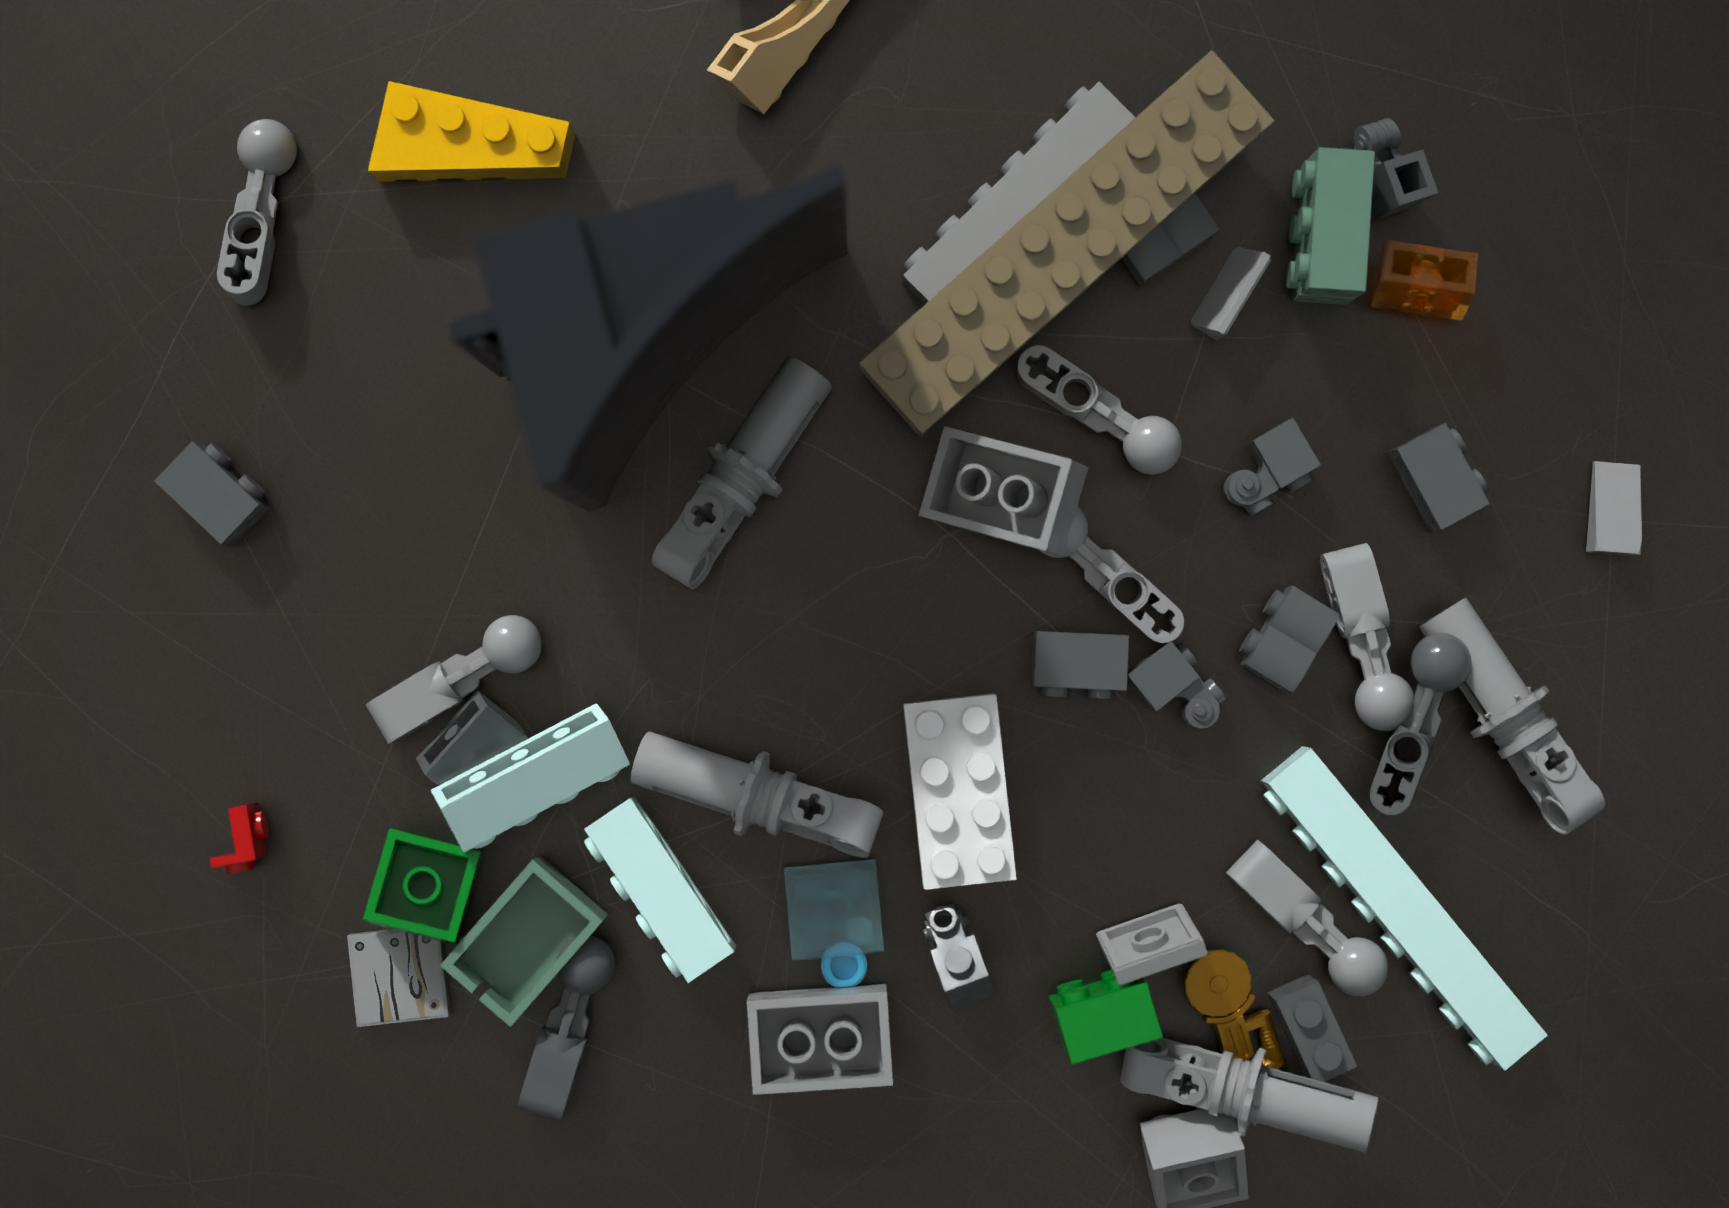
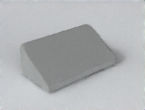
(1230, 292)

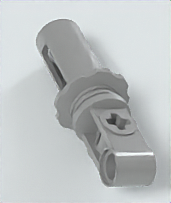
(741, 472)
(1519, 724)
(754, 794)
(1250, 1092)

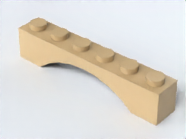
(764, 58)

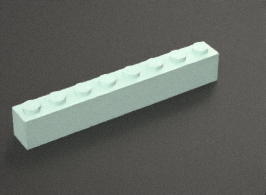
(1403, 908)

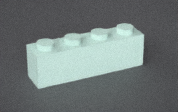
(531, 778)
(660, 890)

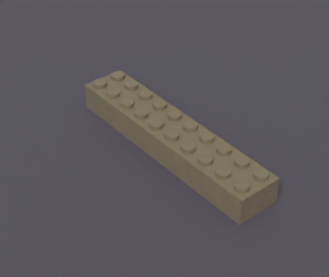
(1065, 243)

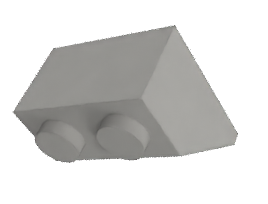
(1195, 1160)

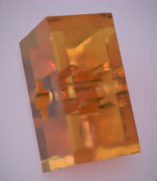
(1424, 280)

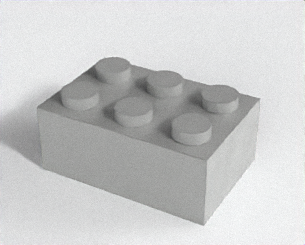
(1003, 490)
(819, 1039)

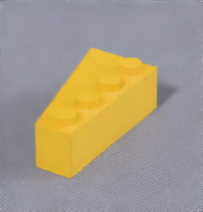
(453, 137)

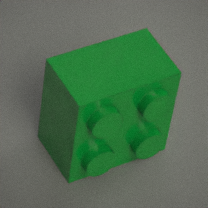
(422, 887)
(1103, 1016)

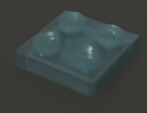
(833, 910)

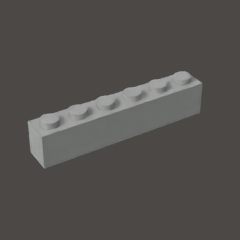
(1027, 180)

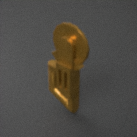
(1220, 990)

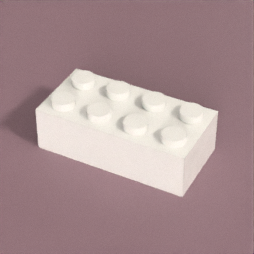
(959, 791)

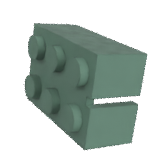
(1331, 226)
(521, 937)

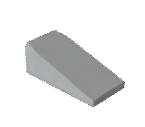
(1615, 509)

